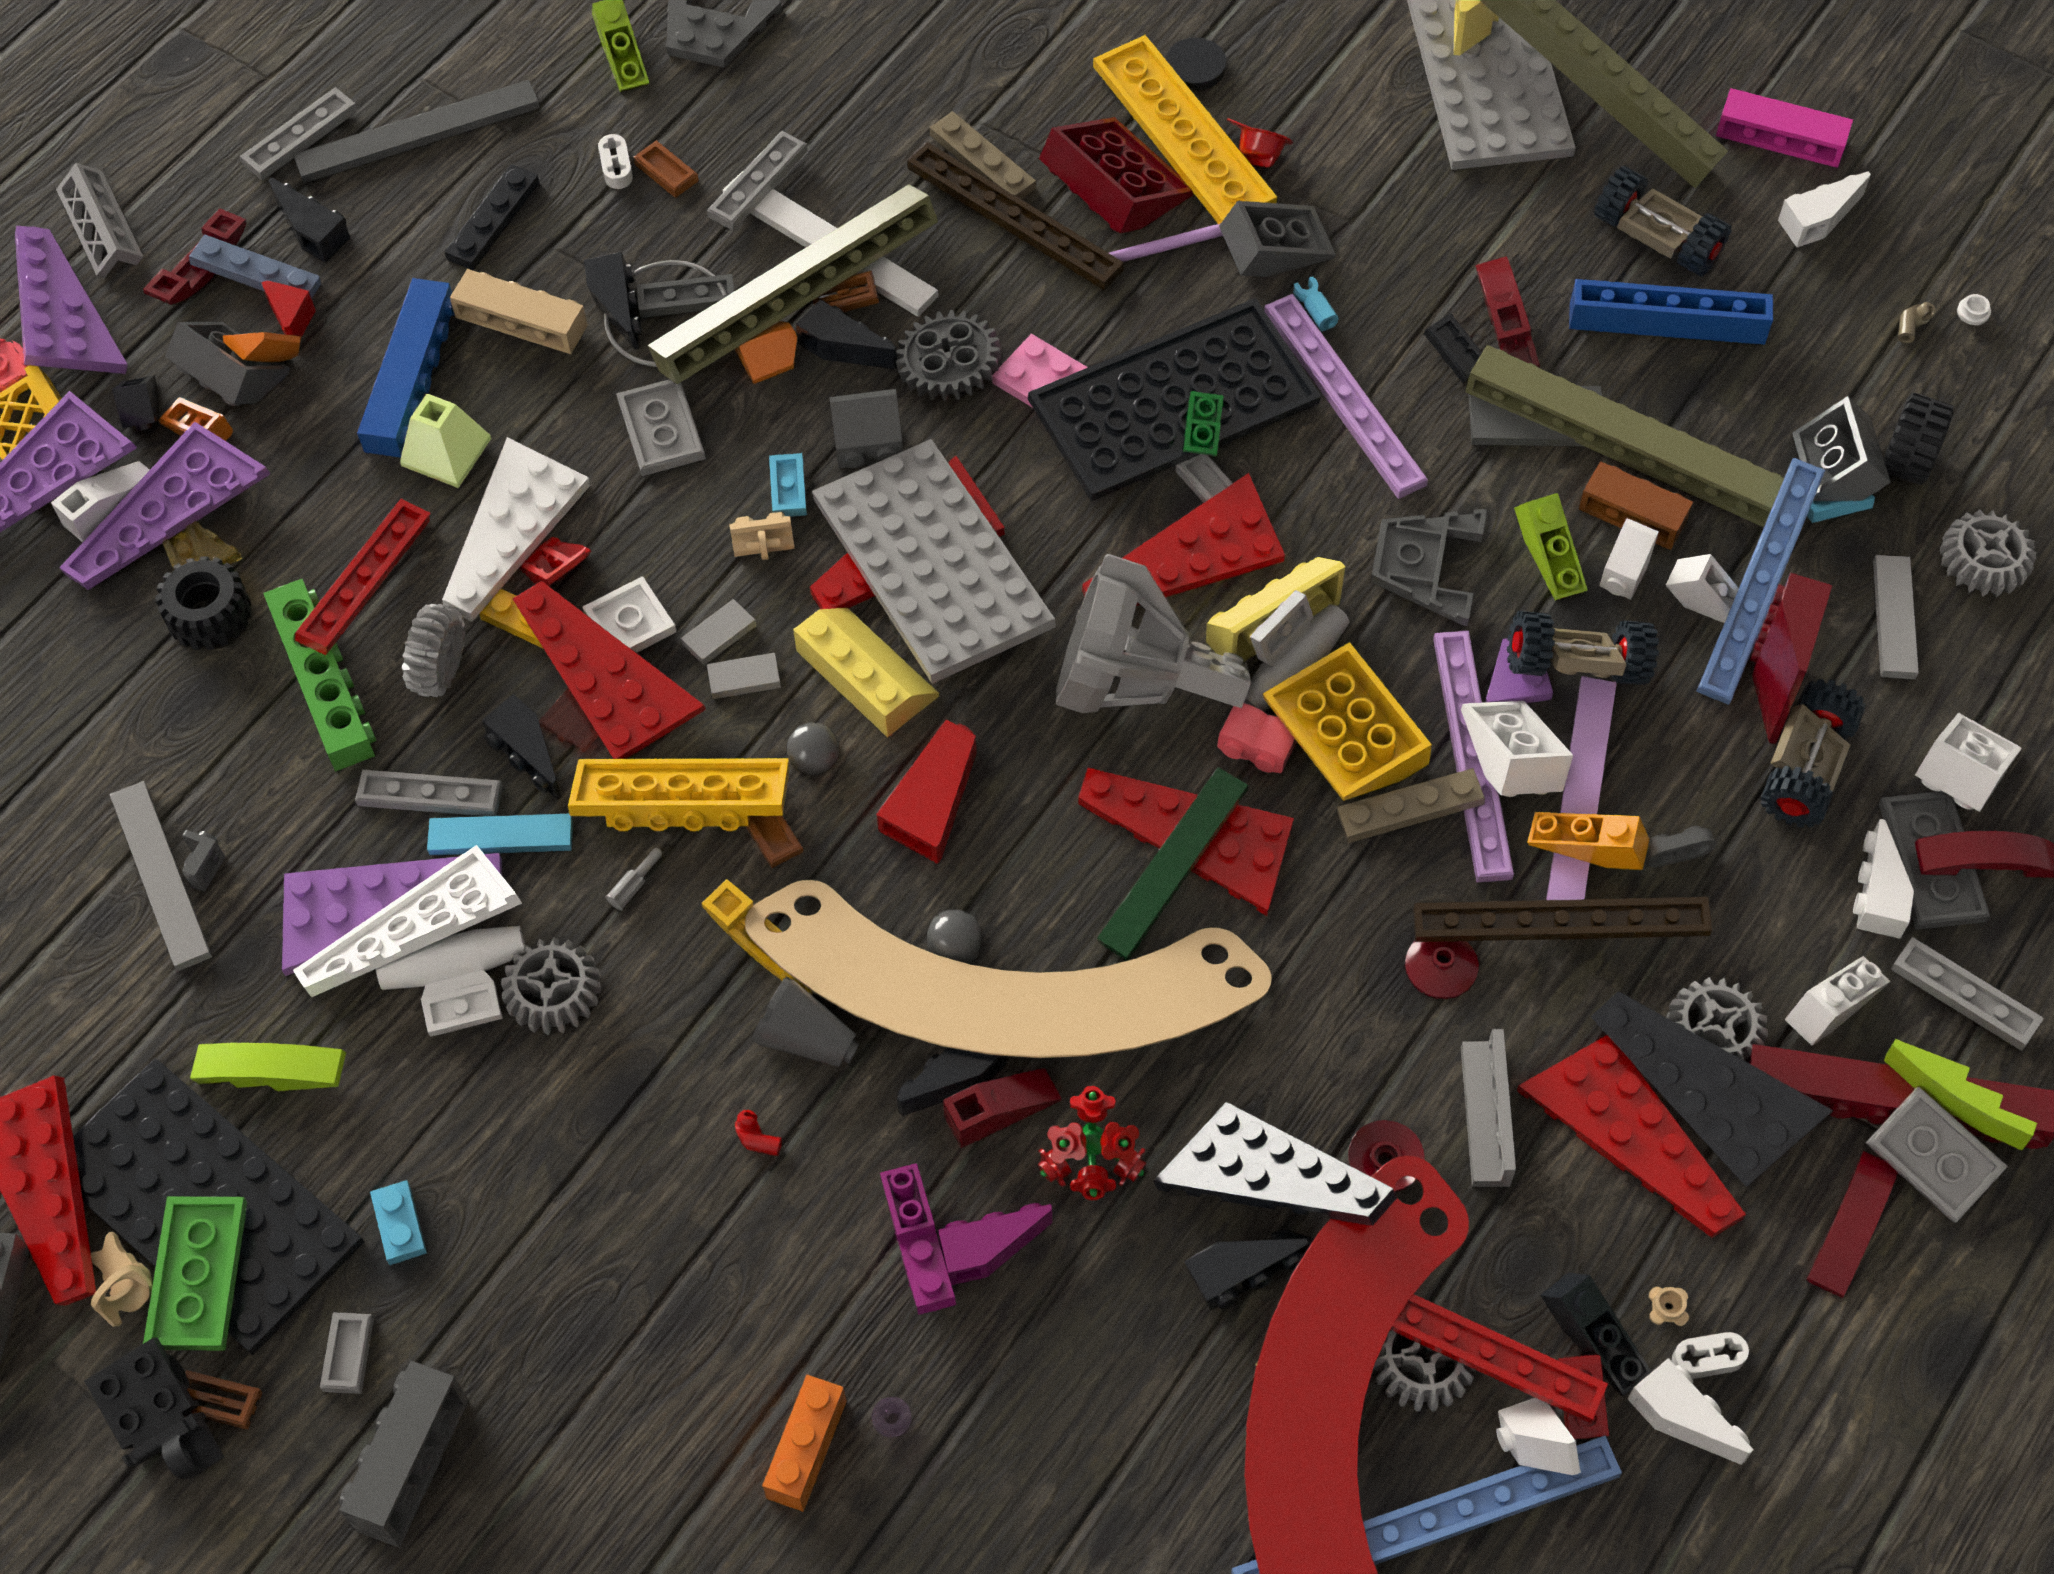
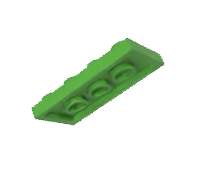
(196, 1272)

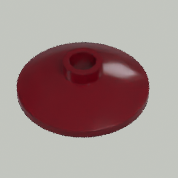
(1438, 978)
(1380, 1140)

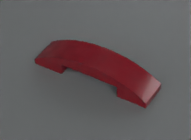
(188, 279)
(1985, 850)
(1853, 1225)

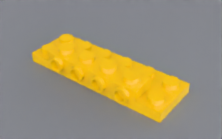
(679, 791)

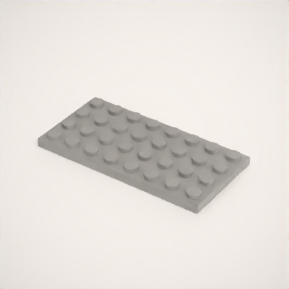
(1493, 99)
(933, 560)

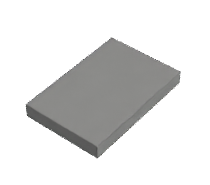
(660, 426)
(1936, 1154)

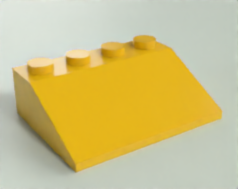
(1349, 724)

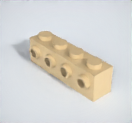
(519, 311)

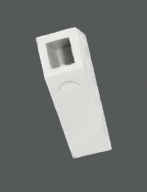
(1816, 212)
(93, 499)
(1887, 891)
(1836, 1000)
(1680, 1410)

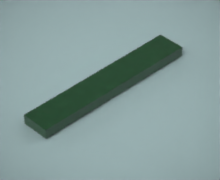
(1172, 863)

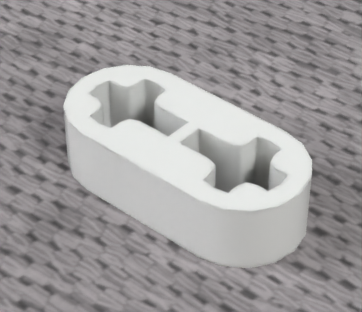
(615, 161)
(1708, 1346)

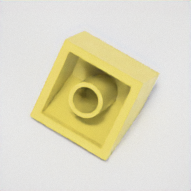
(1471, 24)

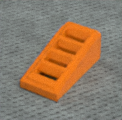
(207, 418)

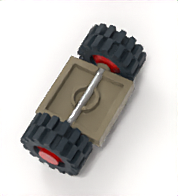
(1662, 222)
(1627, 659)
(1812, 753)

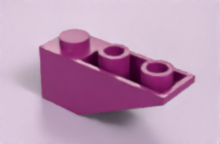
(982, 1246)

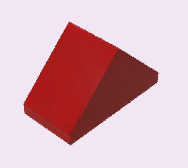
(291, 307)

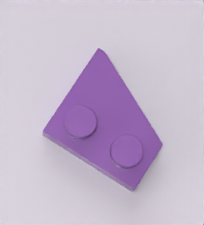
(1516, 687)

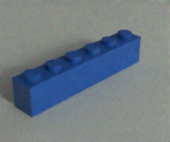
(1671, 311)
(406, 367)

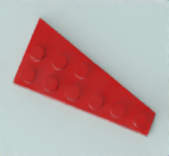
(1240, 858)

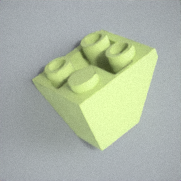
(442, 441)

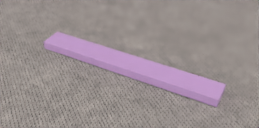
(1346, 396)
(1584, 779)
(1484, 822)

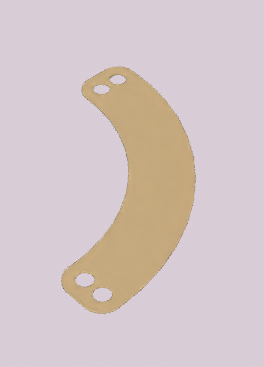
(1001, 1010)

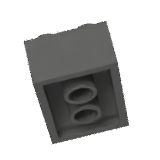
(1274, 237)

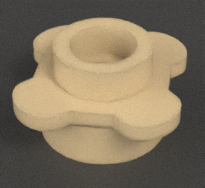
(1676, 1297)

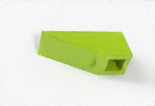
(619, 44)
(1551, 545)

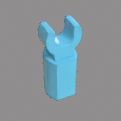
(1316, 305)

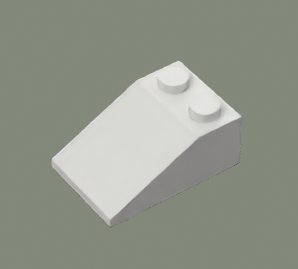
(1516, 748)
(1967, 762)

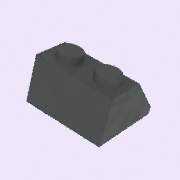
(866, 427)

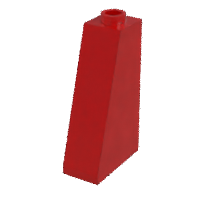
(930, 793)

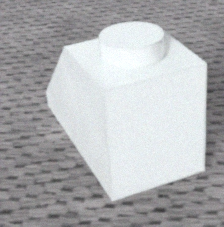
(1629, 559)
(1703, 586)
(1537, 1437)

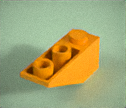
(1592, 838)

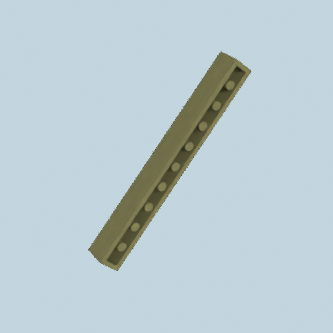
(1613, 85)
(792, 284)
(1625, 435)

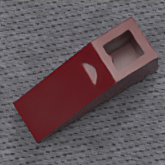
(998, 1104)

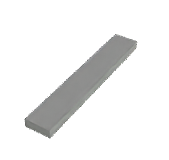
(160, 876)

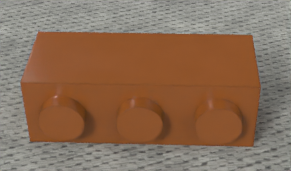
(1619, 495)

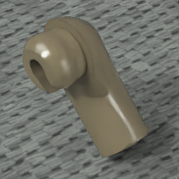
(1914, 318)

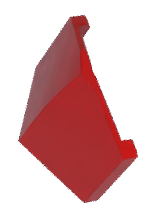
(553, 561)

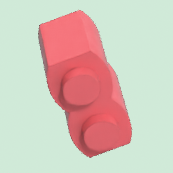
(1257, 738)

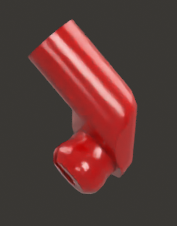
(753, 1137)

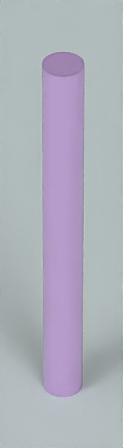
(1168, 243)

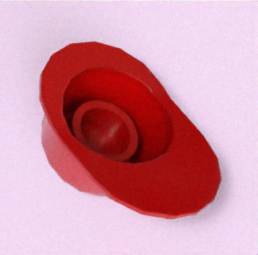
(1259, 145)

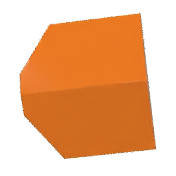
(263, 346)
(769, 352)

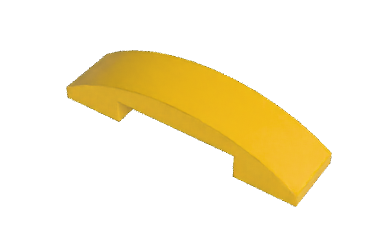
(729, 909)

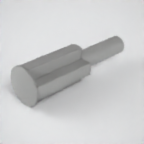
(632, 881)

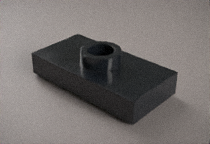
(1454, 346)

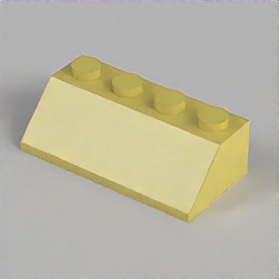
(1231, 631)
(863, 668)

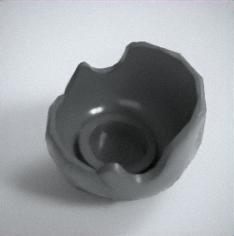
(812, 748)
(954, 936)

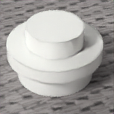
(1974, 309)

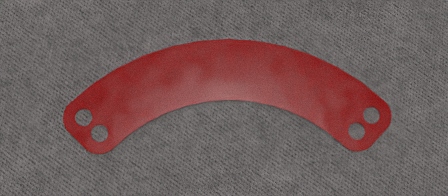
(1318, 1373)

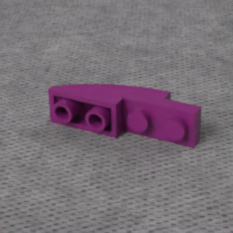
(917, 1239)

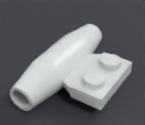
(455, 976)

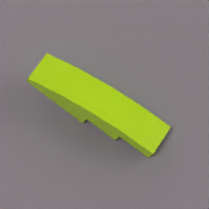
(270, 1064)
(1948, 1086)

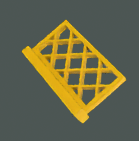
(42, 392)

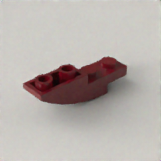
(1506, 309)

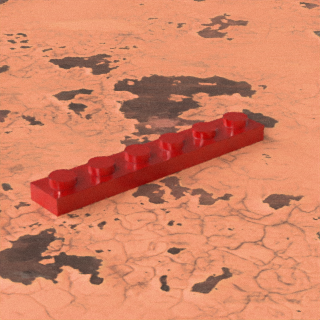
(362, 577)
(1500, 1357)

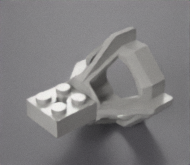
(1155, 653)

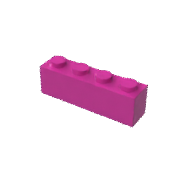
(1784, 127)

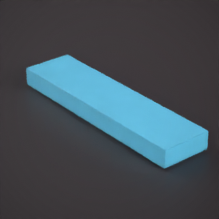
(500, 834)

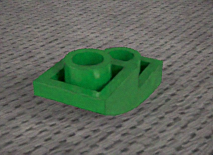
(1203, 423)

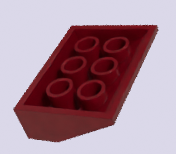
(1114, 173)
(1786, 647)

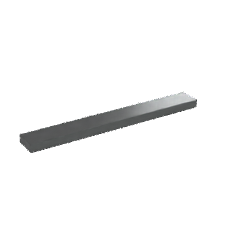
(416, 131)

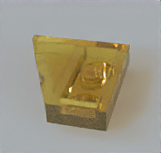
(198, 542)

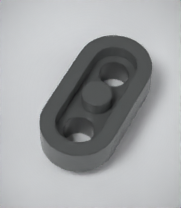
(1679, 847)

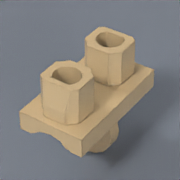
(761, 535)

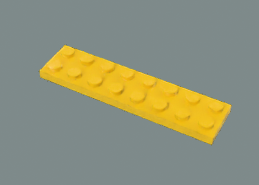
(1181, 127)

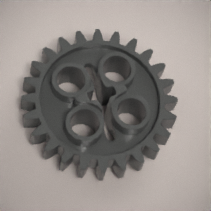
(948, 355)

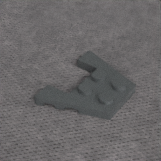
(714, 35)
(1412, 556)

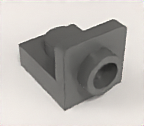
(203, 861)

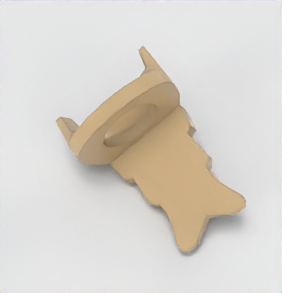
(126, 1278)

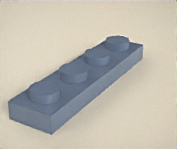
(249, 266)

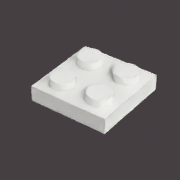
(632, 615)

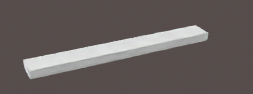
(808, 228)

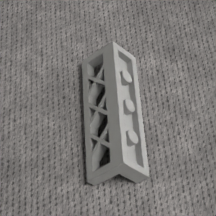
(101, 211)
(1488, 1111)

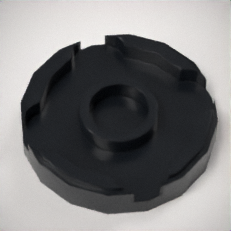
(1197, 62)

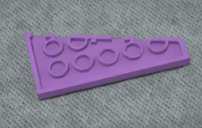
(56, 312)
(55, 455)
(180, 488)
(333, 902)

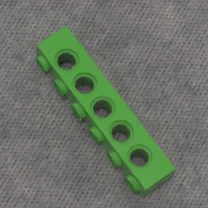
(342, 745)

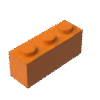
(804, 1443)

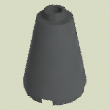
(804, 1027)

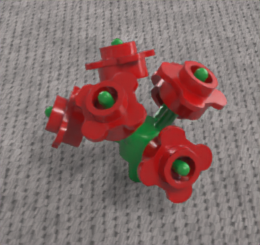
(1090, 1140)

